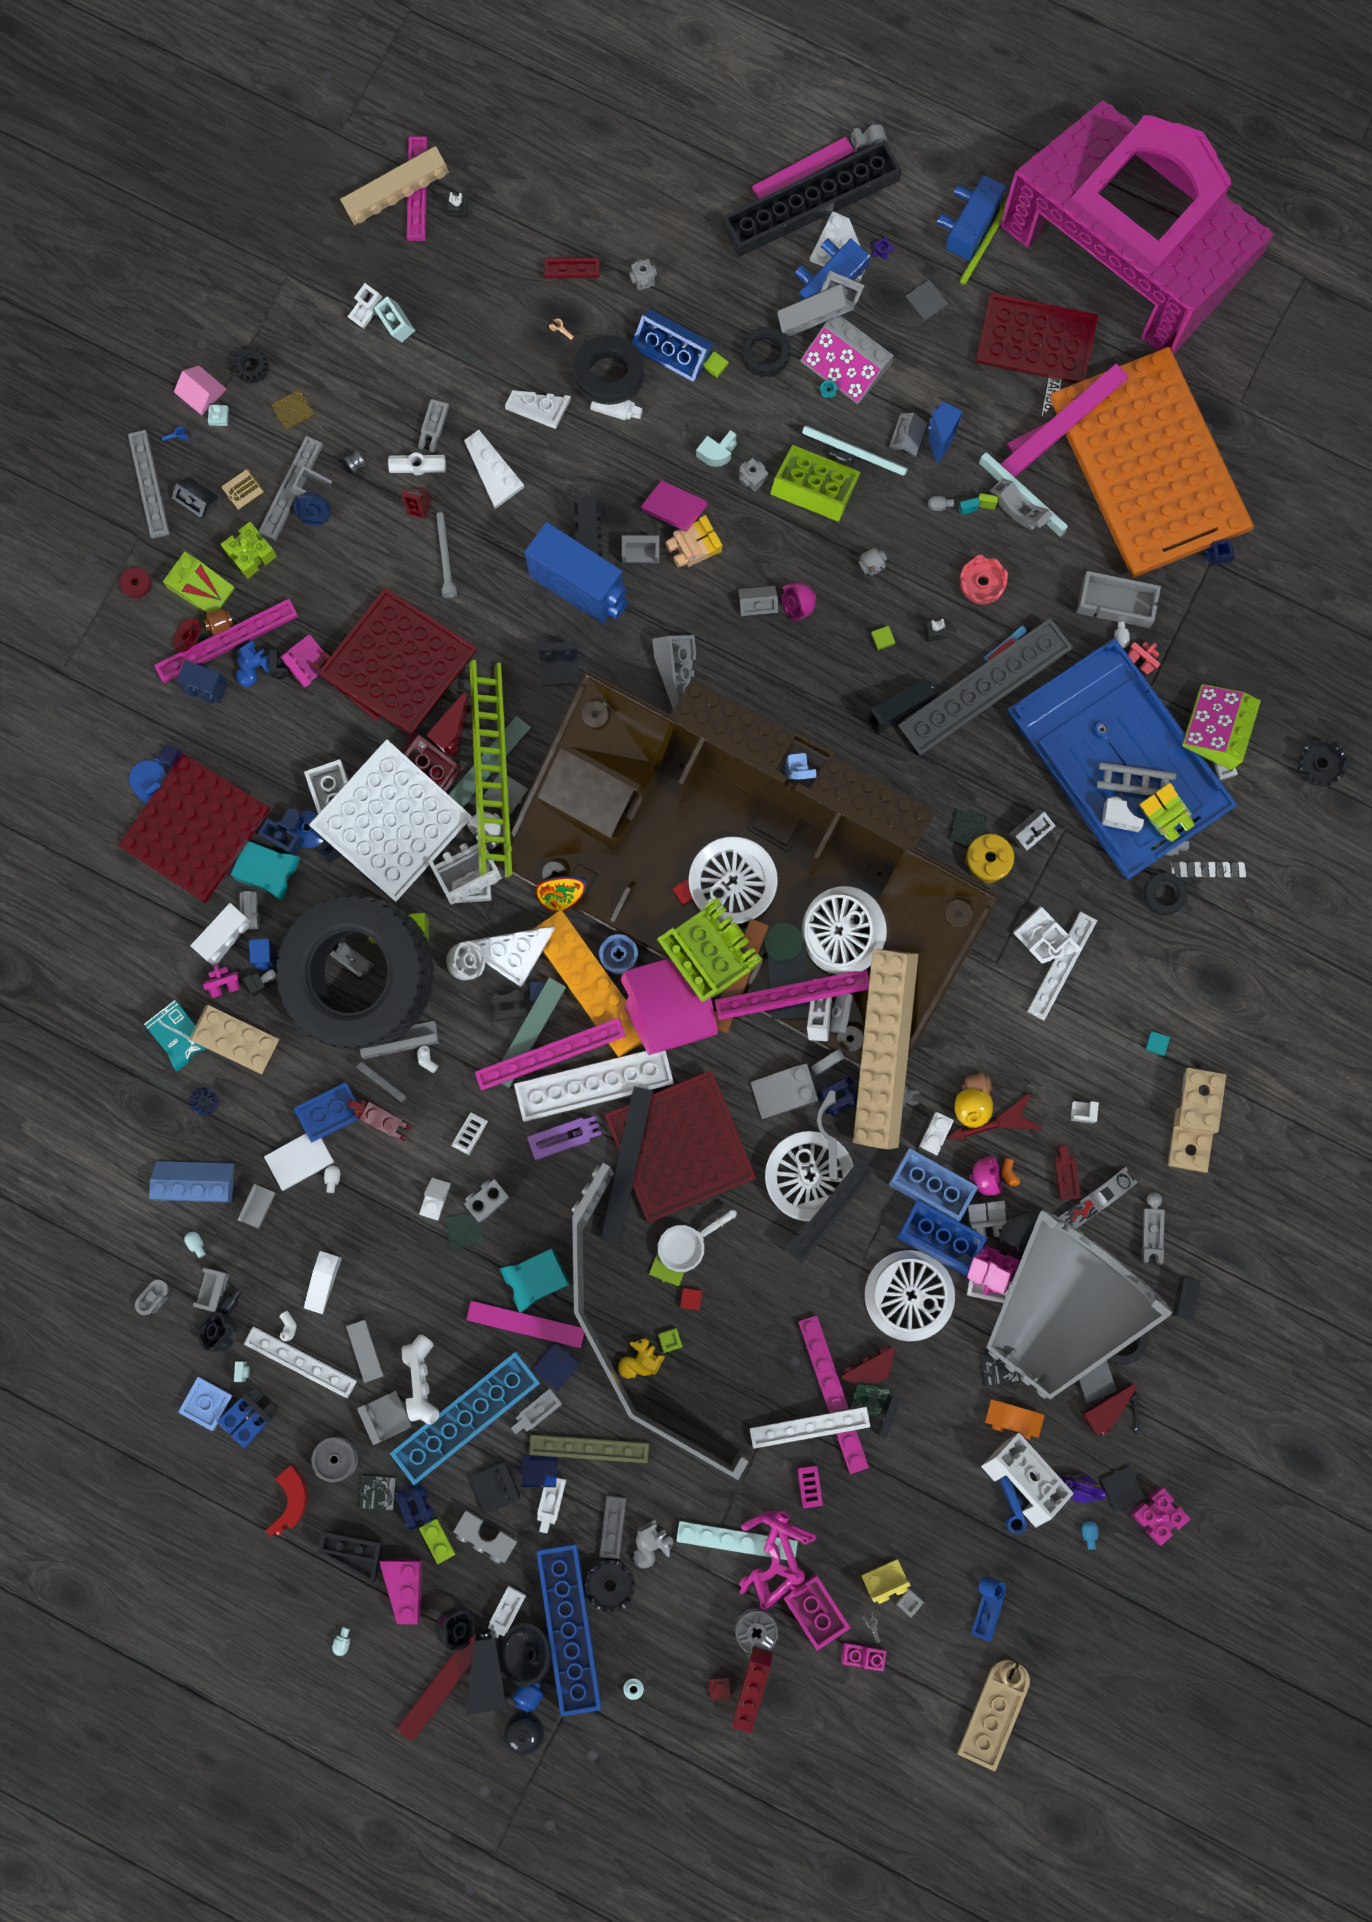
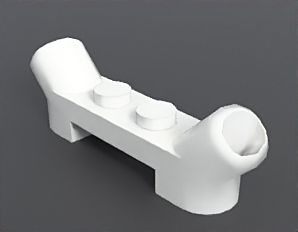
(413, 1357)

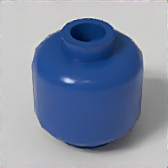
(527, 1697)

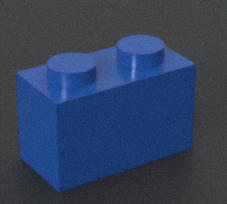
(262, 954)

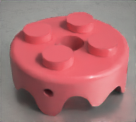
(988, 569)

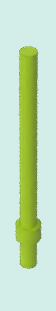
(985, 242)

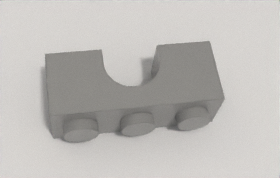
(469, 1530)

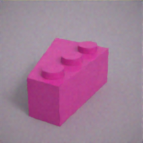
(404, 1588)

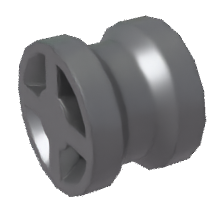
(354, 461)

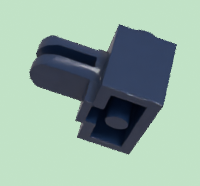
(283, 833)

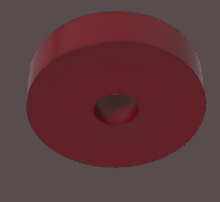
(138, 590)

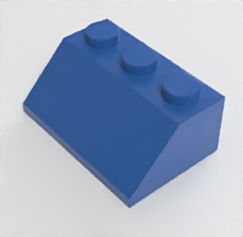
(943, 428)

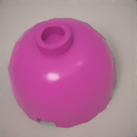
(798, 600)
(986, 1176)

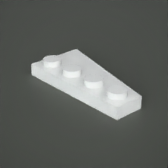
(495, 473)

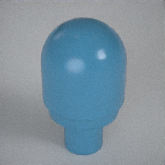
(1090, 1534)

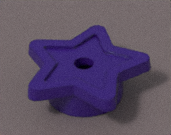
(883, 243)

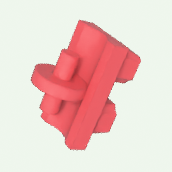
(1150, 663)

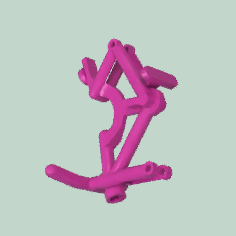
(794, 1575)

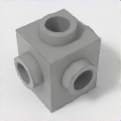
(643, 274)
(753, 474)

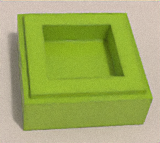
(715, 364)
(987, 501)
(883, 638)
(670, 1340)

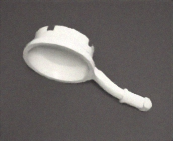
(683, 1247)

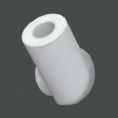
(424, 1059)
(289, 1328)

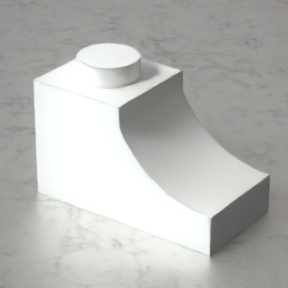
(1118, 815)

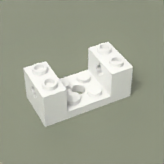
(1016, 1461)

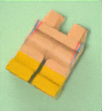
(695, 544)

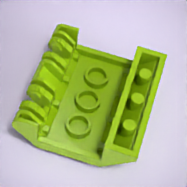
(709, 951)

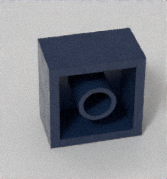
(202, 682)

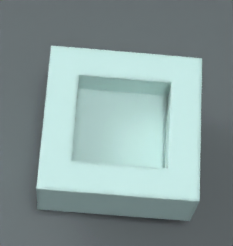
(241, 1371)

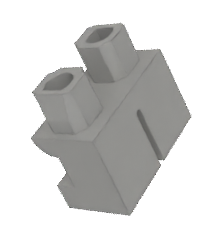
(995, 1217)

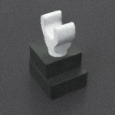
(457, 206)
(935, 630)
(256, 983)

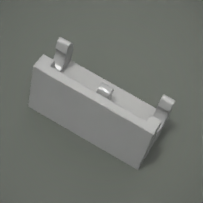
(851, 288)
(352, 960)

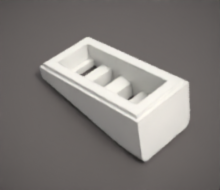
(457, 1145)

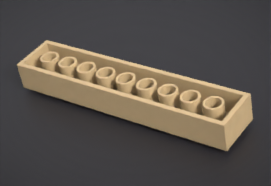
(885, 1048)

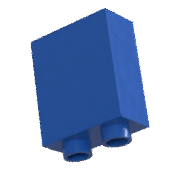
(576, 574)

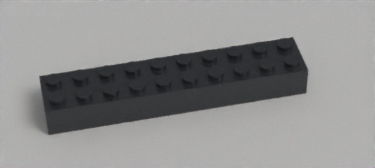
(811, 198)

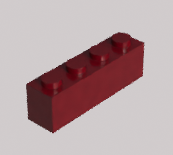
(752, 1689)

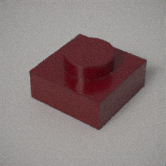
(719, 1688)

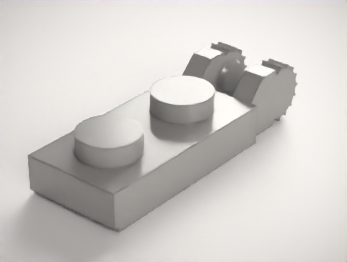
(433, 423)

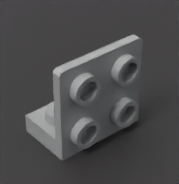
(384, 1417)

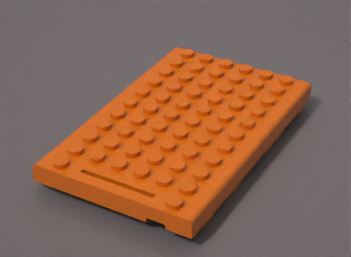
(1154, 466)

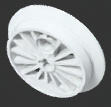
(756, 860)
(816, 948)
(807, 1210)
(880, 1281)

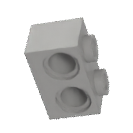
(1032, 830)
(490, 1205)

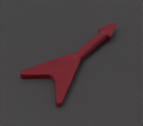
(1009, 1119)

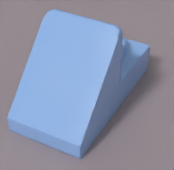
(797, 768)

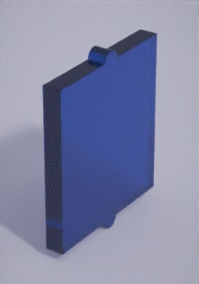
(556, 1366)
(539, 1471)

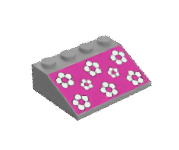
(847, 358)

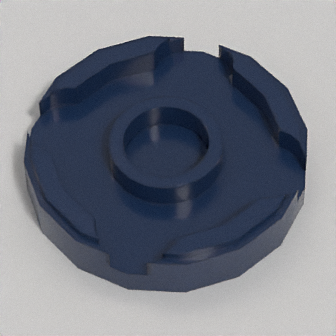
(312, 509)

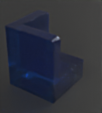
(167, 756)

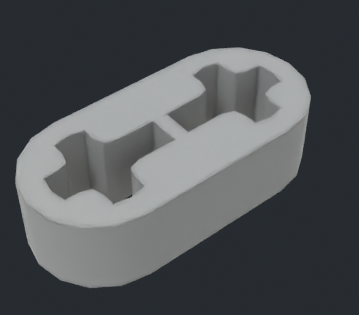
(827, 1062)

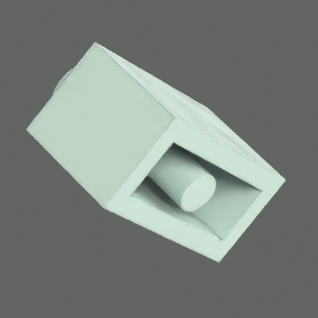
(394, 319)

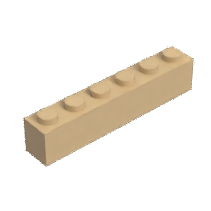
(395, 185)

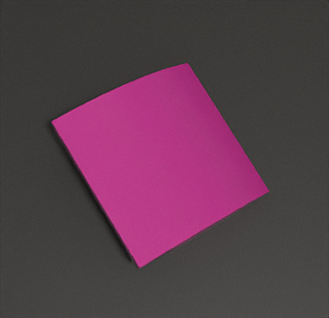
(666, 1007)

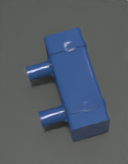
(975, 218)
(848, 262)

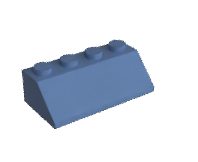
(192, 1181)
(933, 1185)

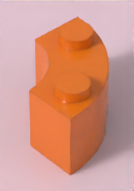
(1014, 1418)

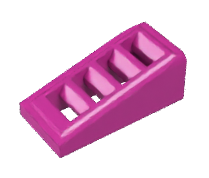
(805, 1470)

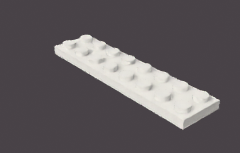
(592, 1084)

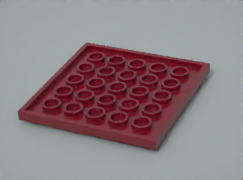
(398, 661)
(194, 827)
(686, 1148)

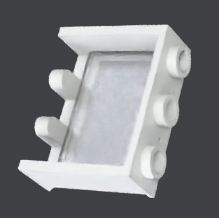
(461, 875)

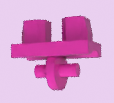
(214, 984)

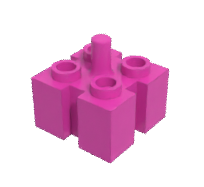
(993, 1270)
(1160, 1515)

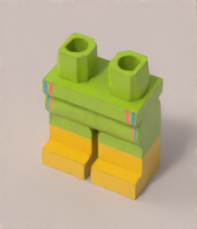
(1173, 814)

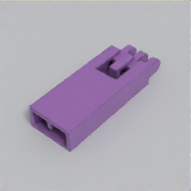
(557, 1140)

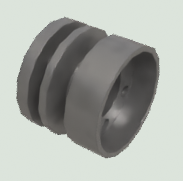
(756, 1618)

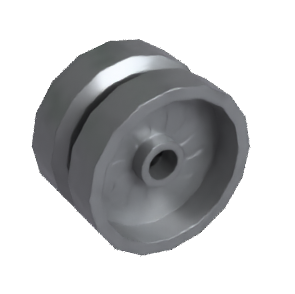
(347, 1459)

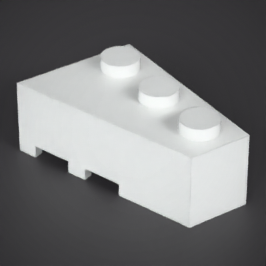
(221, 934)

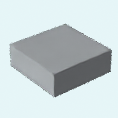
(909, 1603)

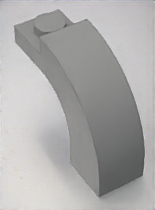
(1018, 506)

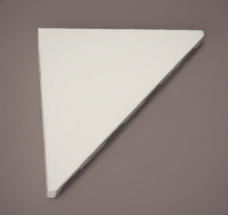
(515, 952)

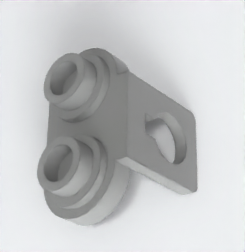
(152, 1297)

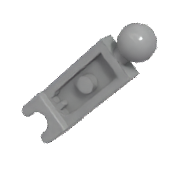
(1153, 1230)

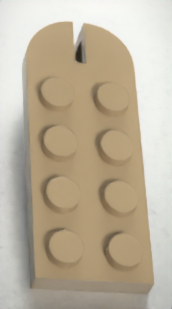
(995, 1714)

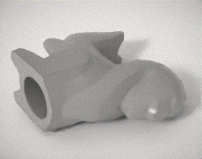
(649, 1540)

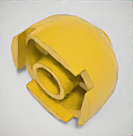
(973, 1107)

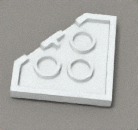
(839, 231)

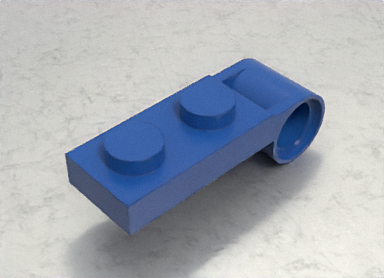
(1015, 1504)
(989, 1608)

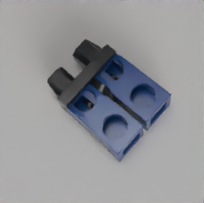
(251, 1412)

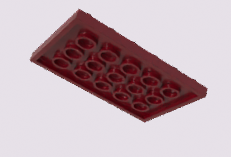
(1037, 338)

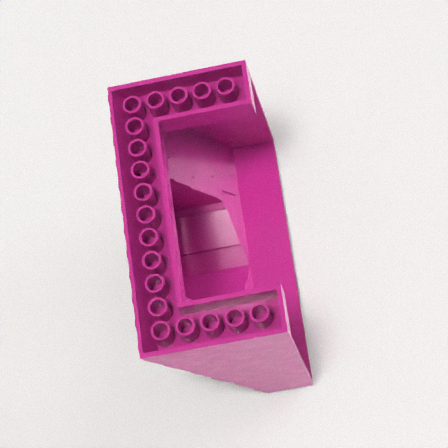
(1191, 262)

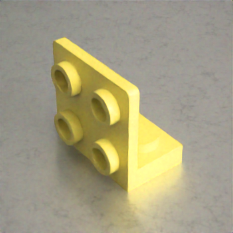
(885, 1581)

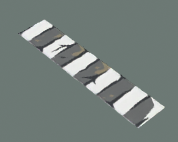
(1209, 869)

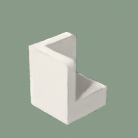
(1084, 1112)

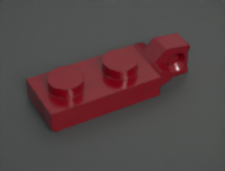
(1066, 1175)

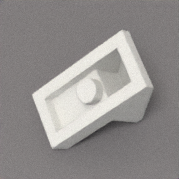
(434, 1199)

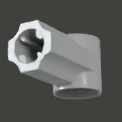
(248, 908)

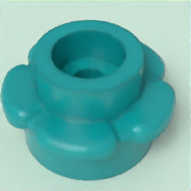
(828, 384)

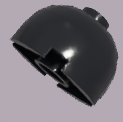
(218, 1332)
(455, 1628)
(524, 1733)

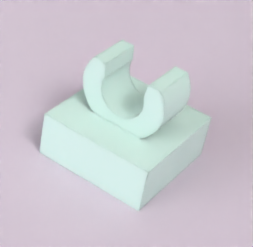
(218, 415)

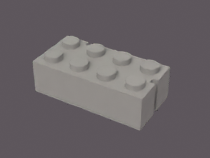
(1118, 599)

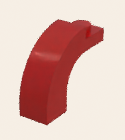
(297, 1499)

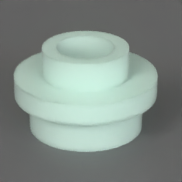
(633, 1682)

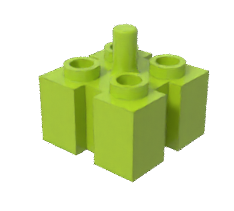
(248, 550)

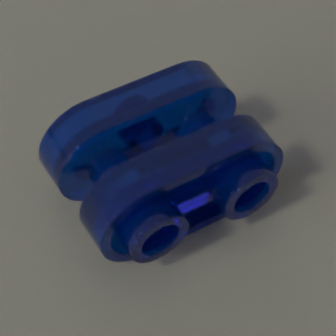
(850, 1098)
(425, 1512)

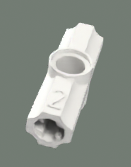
(428, 464)

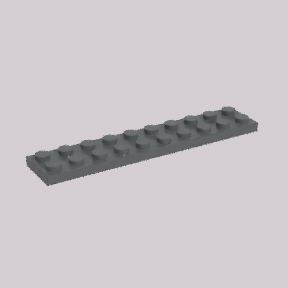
(985, 687)

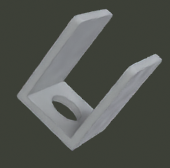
(315, 477)

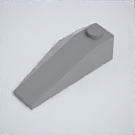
(675, 660)

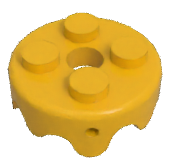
(989, 871)

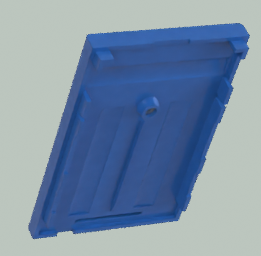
(1113, 716)

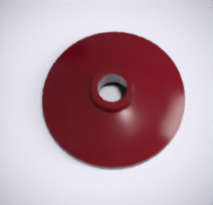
(187, 635)

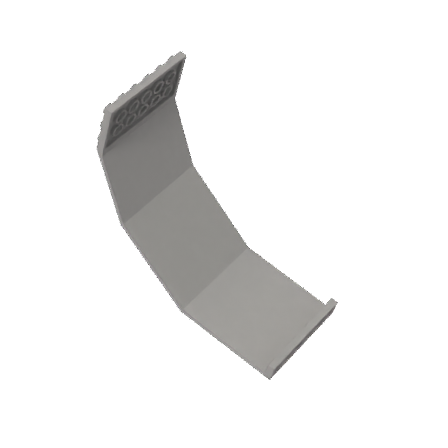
(582, 1212)

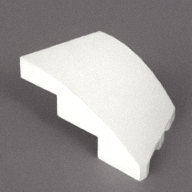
(1045, 937)

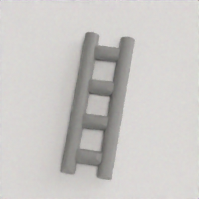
(1128, 770)

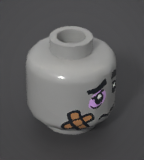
(872, 561)

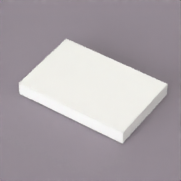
(298, 1161)

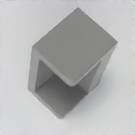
(640, 549)
(212, 1290)

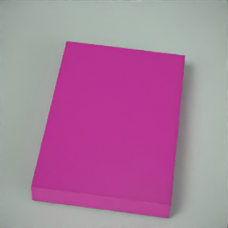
(674, 506)

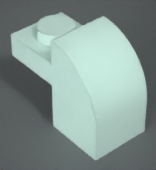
(714, 453)

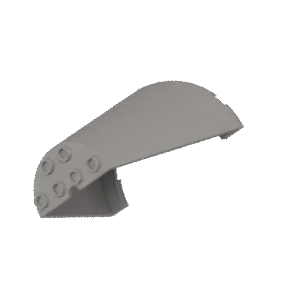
(1069, 1308)

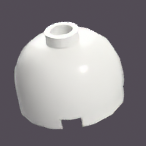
(490, 829)
(465, 961)

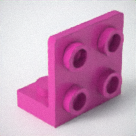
(301, 657)

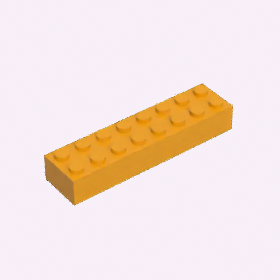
(588, 980)

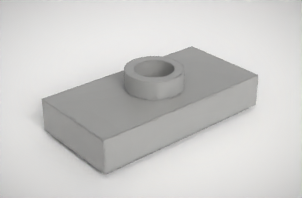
(841, 1013)

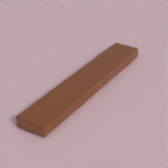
(755, 934)

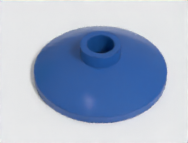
(311, 837)

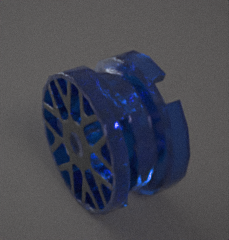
(204, 1101)

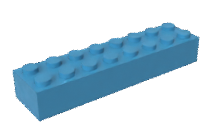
(465, 1418)

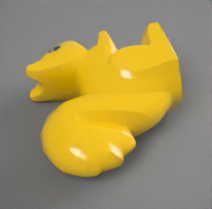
(644, 1363)

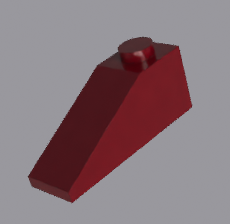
(416, 502)
(1106, 1412)

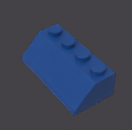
(672, 345)
(941, 1237)

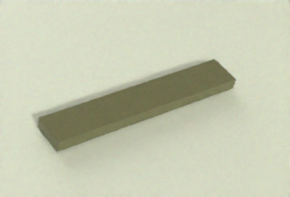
(589, 1448)

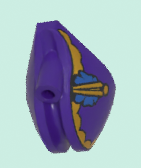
(1083, 1487)

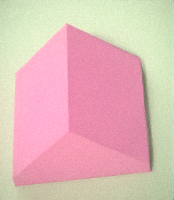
(198, 389)

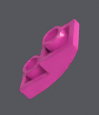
(863, 1656)

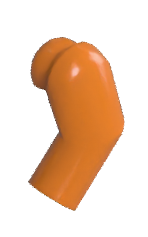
(1007, 1173)

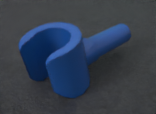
(179, 432)

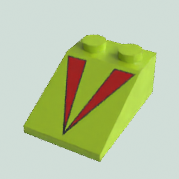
(198, 584)

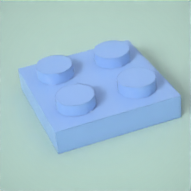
(205, 1403)

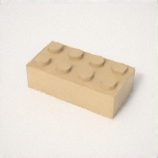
(233, 1039)

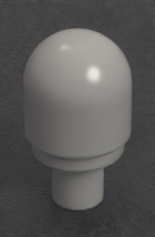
(939, 503)

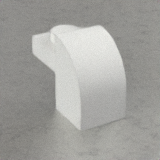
(364, 309)

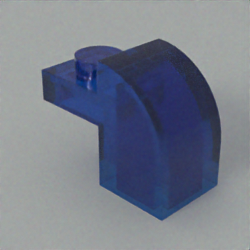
(1220, 552)

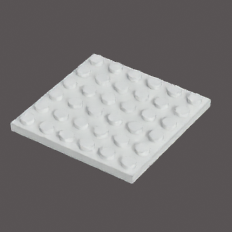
(390, 820)

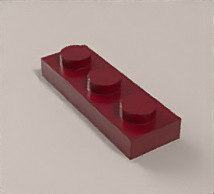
(572, 268)

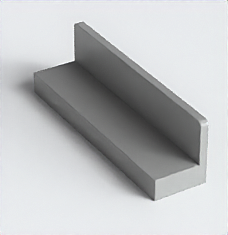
(814, 310)
(415, 1037)

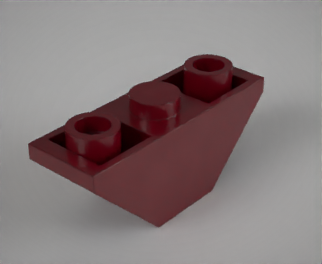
(871, 1369)

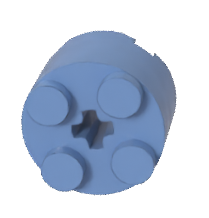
(610, 948)

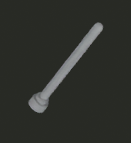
(448, 588)

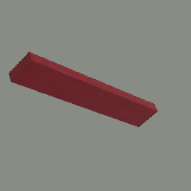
(437, 1692)

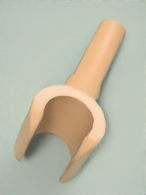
(560, 327)

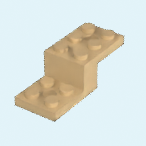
(1197, 1120)

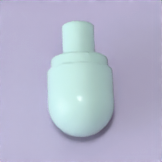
(194, 1243)
(341, 1642)

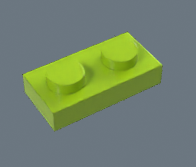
(437, 1541)

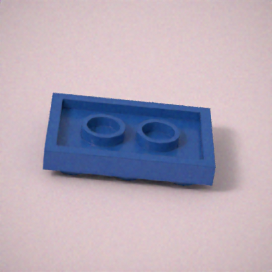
(326, 1113)

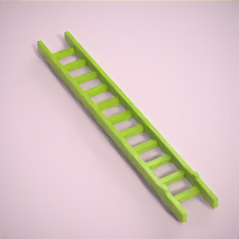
(501, 751)

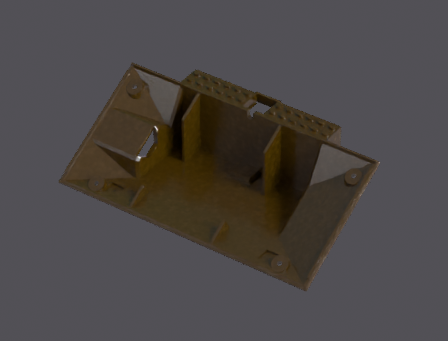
(733, 787)

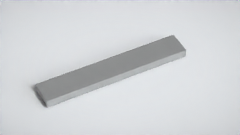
(148, 484)
(284, 499)

